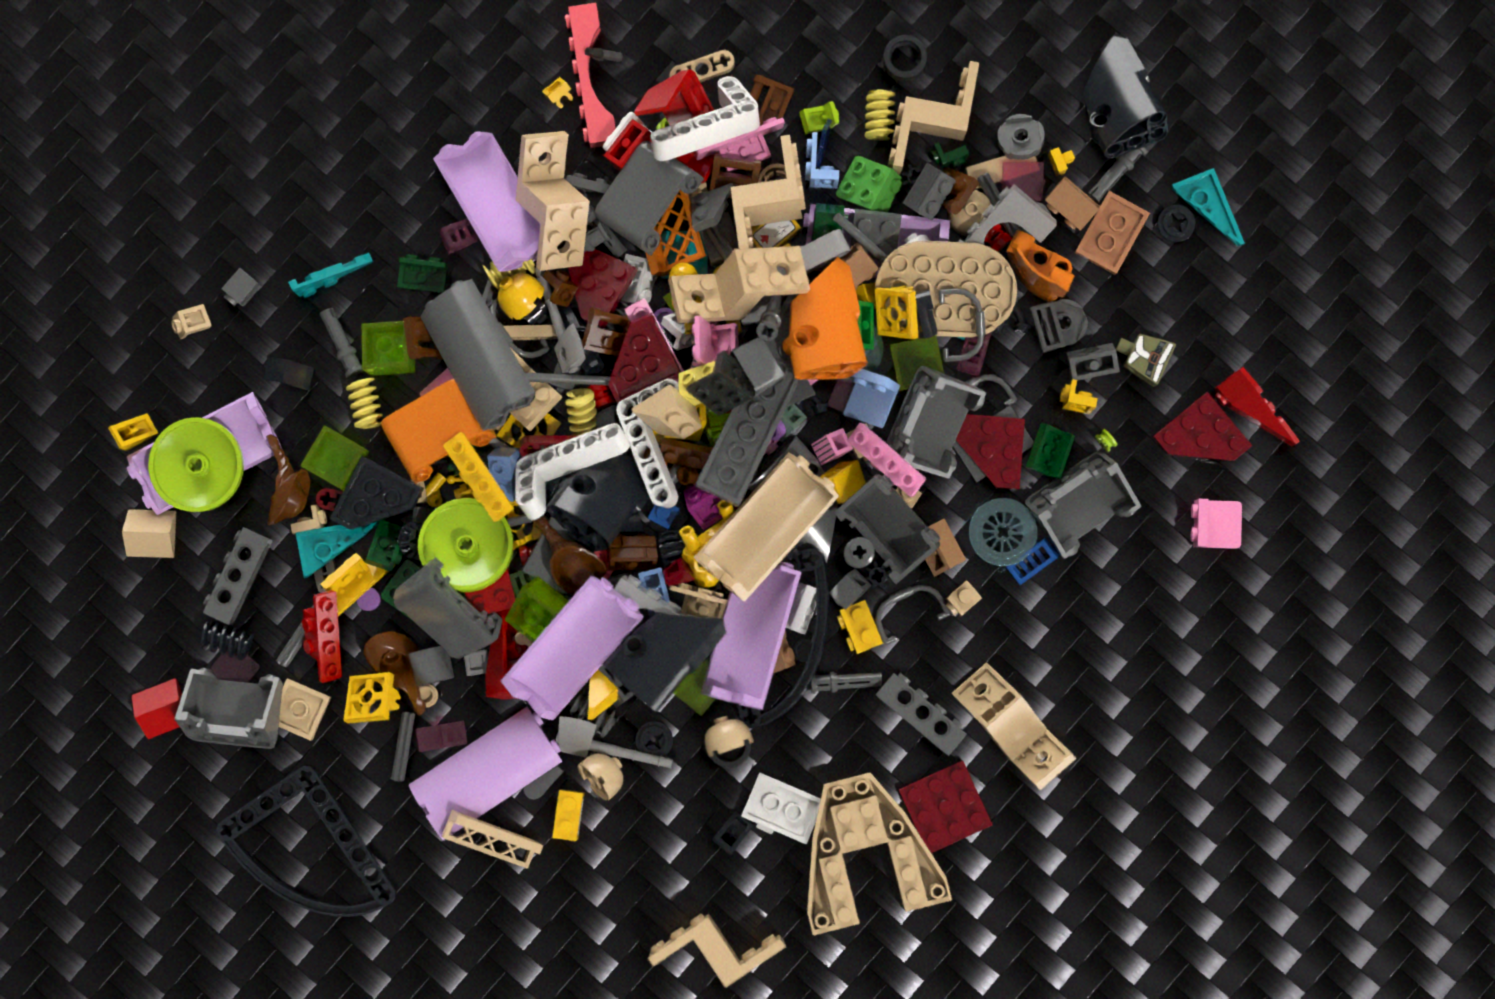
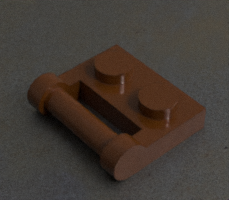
(776, 98)
(723, 178)
(961, 190)
(417, 332)
(603, 339)

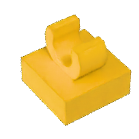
(556, 91)
(1060, 160)

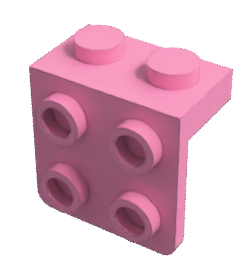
(703, 350)
(1216, 524)

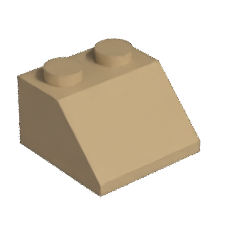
(669, 413)

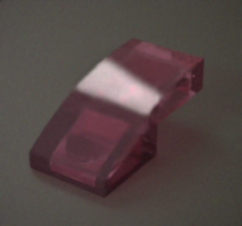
(441, 736)

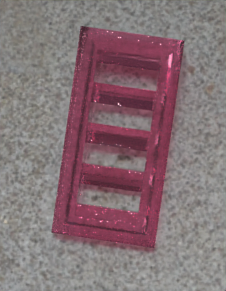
(460, 243)
(972, 368)

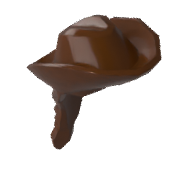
(291, 487)
(570, 561)
(390, 654)

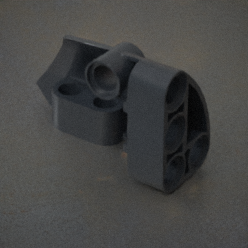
(1122, 103)
(599, 501)
(667, 653)

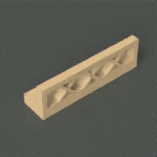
(497, 834)

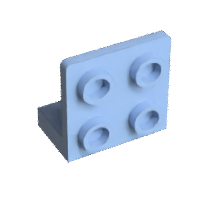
(819, 178)
(871, 398)

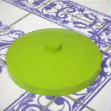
(196, 464)
(467, 543)

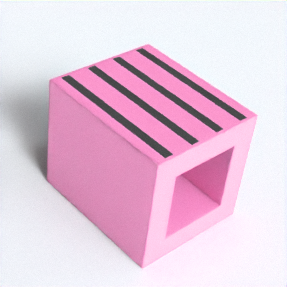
(831, 446)

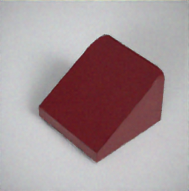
(678, 573)

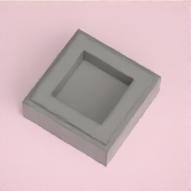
(476, 662)

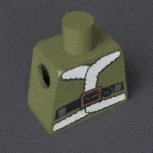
(1146, 357)

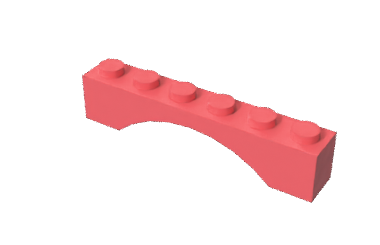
(585, 29)

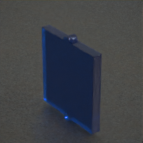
(823, 142)

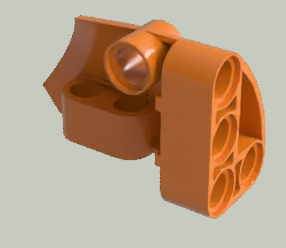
(1042, 280)
(825, 328)

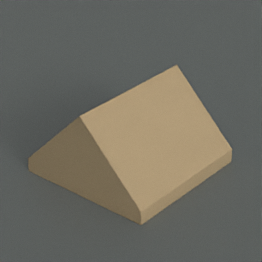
(149, 534)

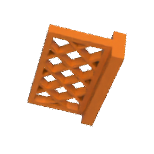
(658, 261)

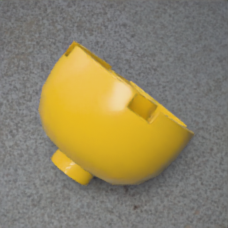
(518, 294)

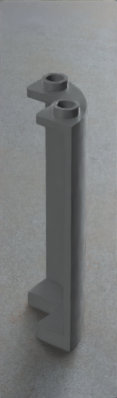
(477, 354)

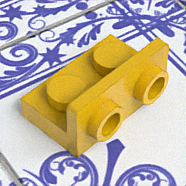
(1081, 402)
(860, 627)

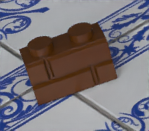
(632, 553)

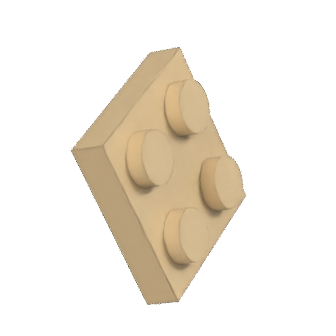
(302, 709)

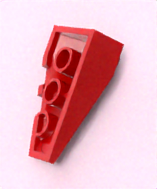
(1243, 396)
(502, 657)

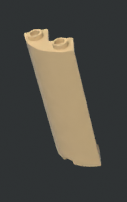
(767, 526)

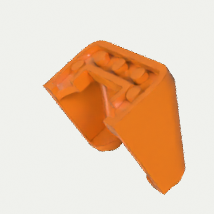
(427, 424)

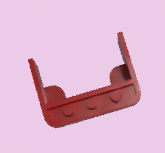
(679, 100)

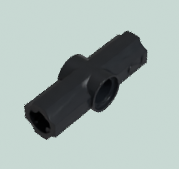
(593, 363)

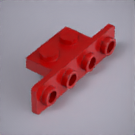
(322, 635)

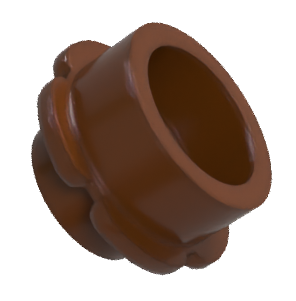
(687, 475)

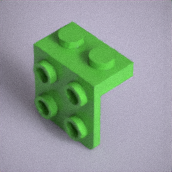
(870, 185)

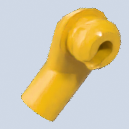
(433, 490)

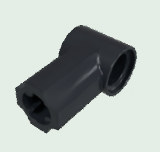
(925, 318)

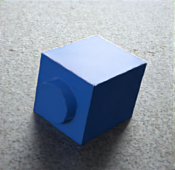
(663, 516)

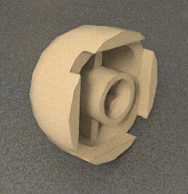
(970, 213)
(726, 735)
(603, 774)

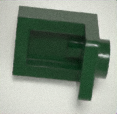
(955, 157)

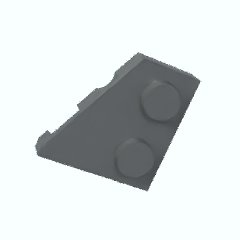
(709, 206)

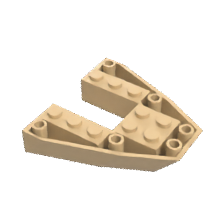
(858, 816)

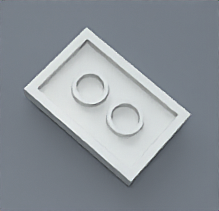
(782, 808)

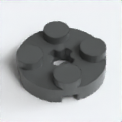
(1021, 149)
(1075, 316)

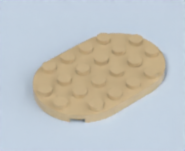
(949, 266)

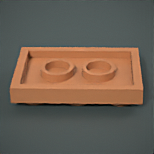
(1112, 232)

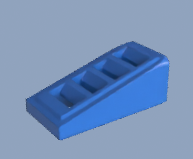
(1050, 551)

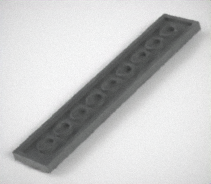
(750, 428)

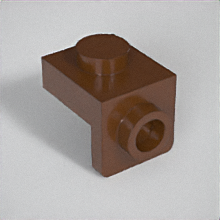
(564, 287)

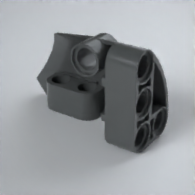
(821, 533)

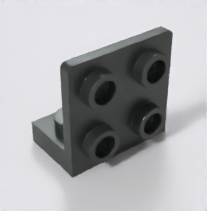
(724, 387)

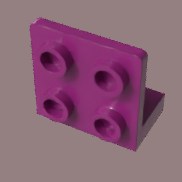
(703, 506)

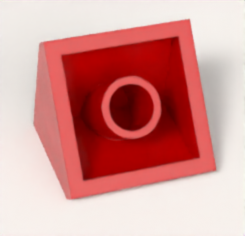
(157, 708)

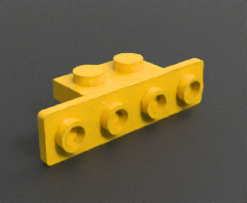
(478, 477)
(352, 581)

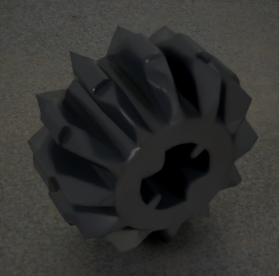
(670, 546)

